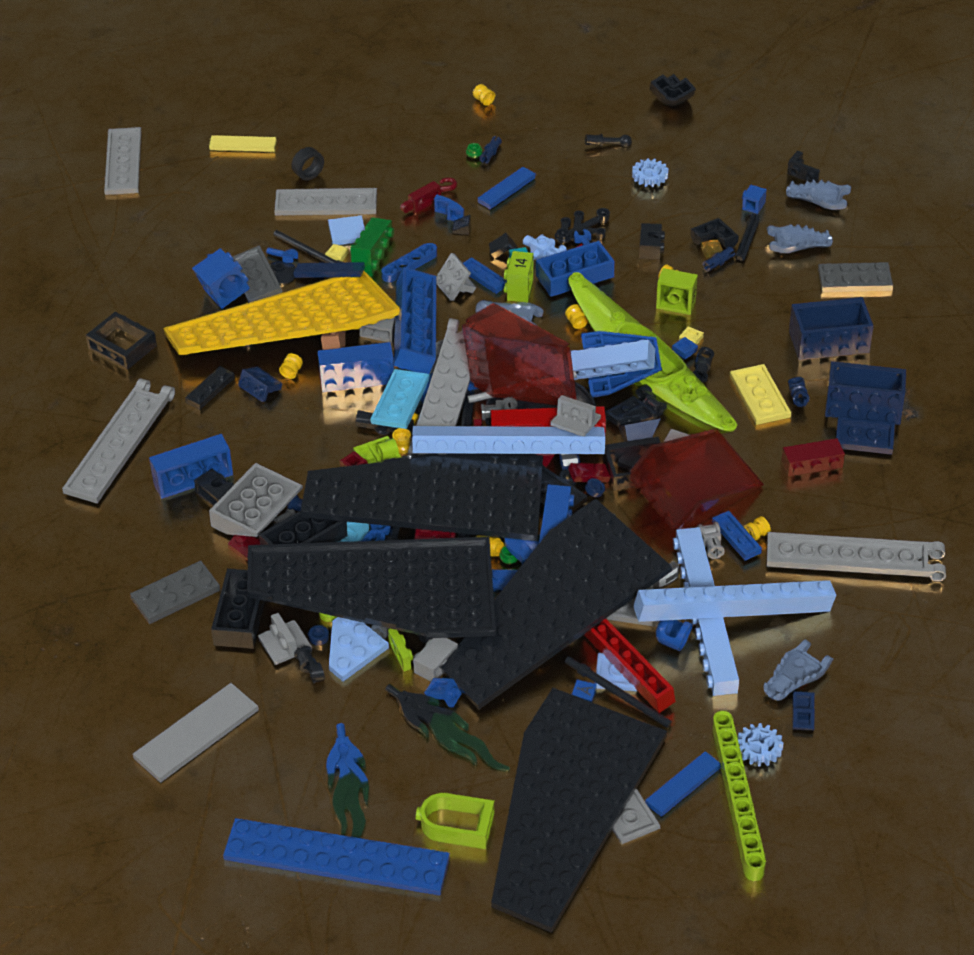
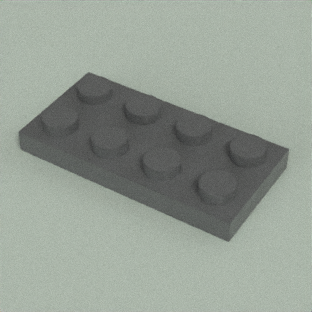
(259, 273)
(855, 277)
(175, 592)

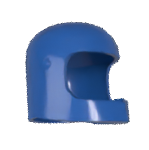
(673, 633)

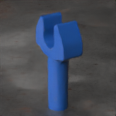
(584, 239)
(287, 255)

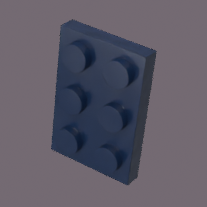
(865, 435)

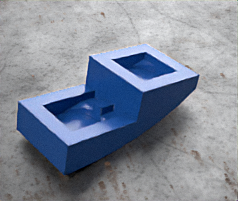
(449, 207)

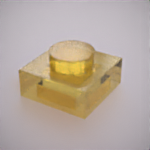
(710, 248)

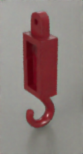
(425, 195)

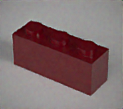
(813, 457)

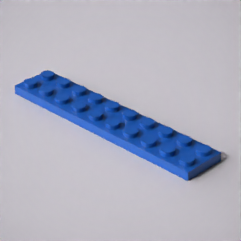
(337, 856)

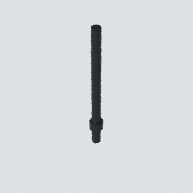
(305, 248)
(585, 671)

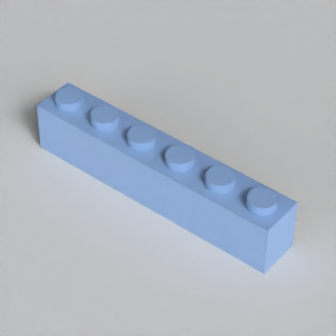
(613, 359)

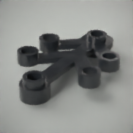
(564, 235)

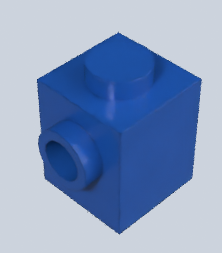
(753, 199)

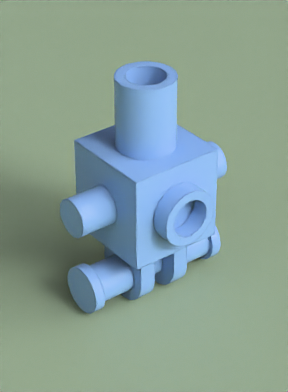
(542, 246)

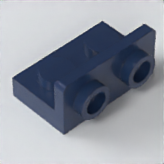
(258, 383)

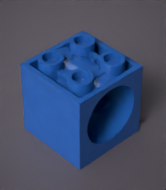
(221, 277)

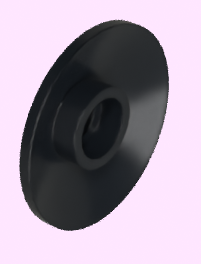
(283, 271)

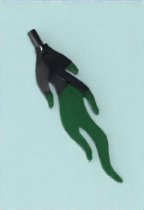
(440, 721)

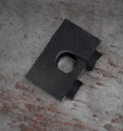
(651, 241)
(212, 486)

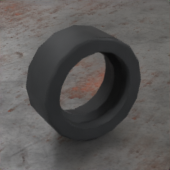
(314, 169)

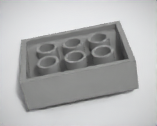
(253, 502)

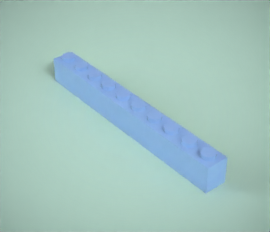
(506, 440)
(734, 600)
(710, 632)

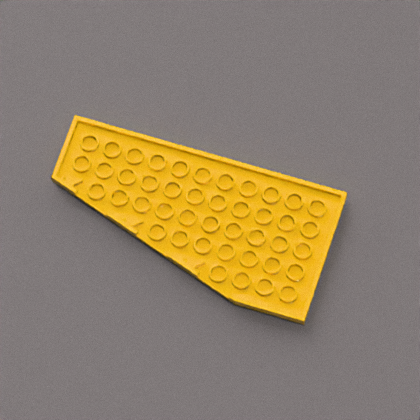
(301, 312)

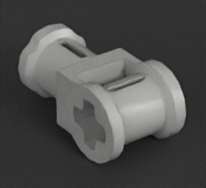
(712, 540)

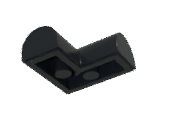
(714, 229)

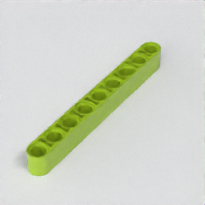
(739, 796)

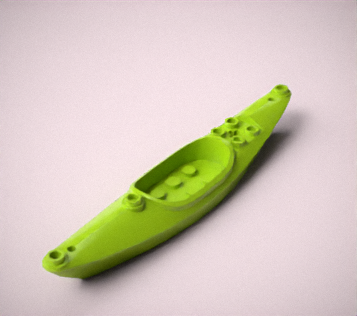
(675, 382)

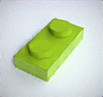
(398, 646)

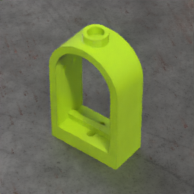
(458, 803)

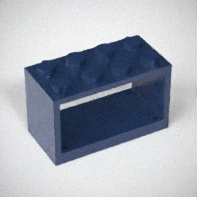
(830, 328)
(865, 392)

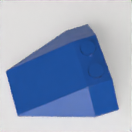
(612, 383)

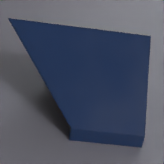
(639, 430)

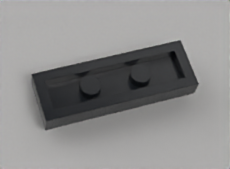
(209, 388)

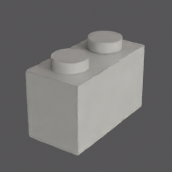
(432, 657)

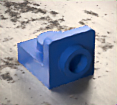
(444, 689)

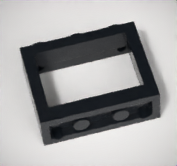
(125, 358)
(640, 446)

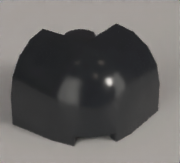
(671, 90)

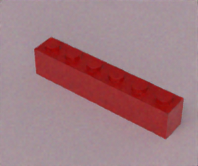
(533, 417)
(632, 665)

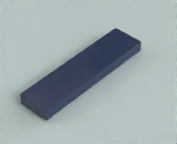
(318, 270)

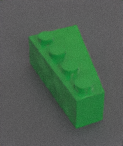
(372, 244)

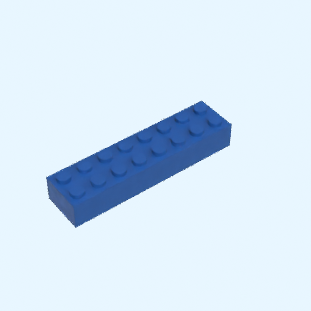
(416, 321)

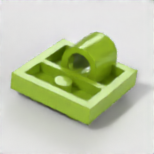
(378, 450)

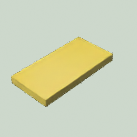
(760, 394)

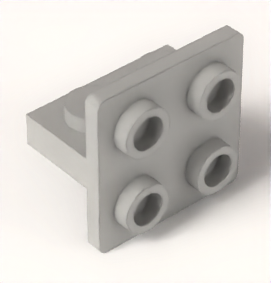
(454, 278)
(575, 416)
(282, 639)

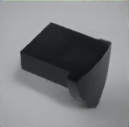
(501, 245)

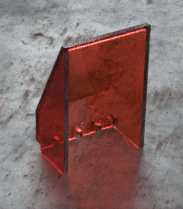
(517, 358)
(693, 478)

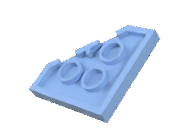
(353, 647)

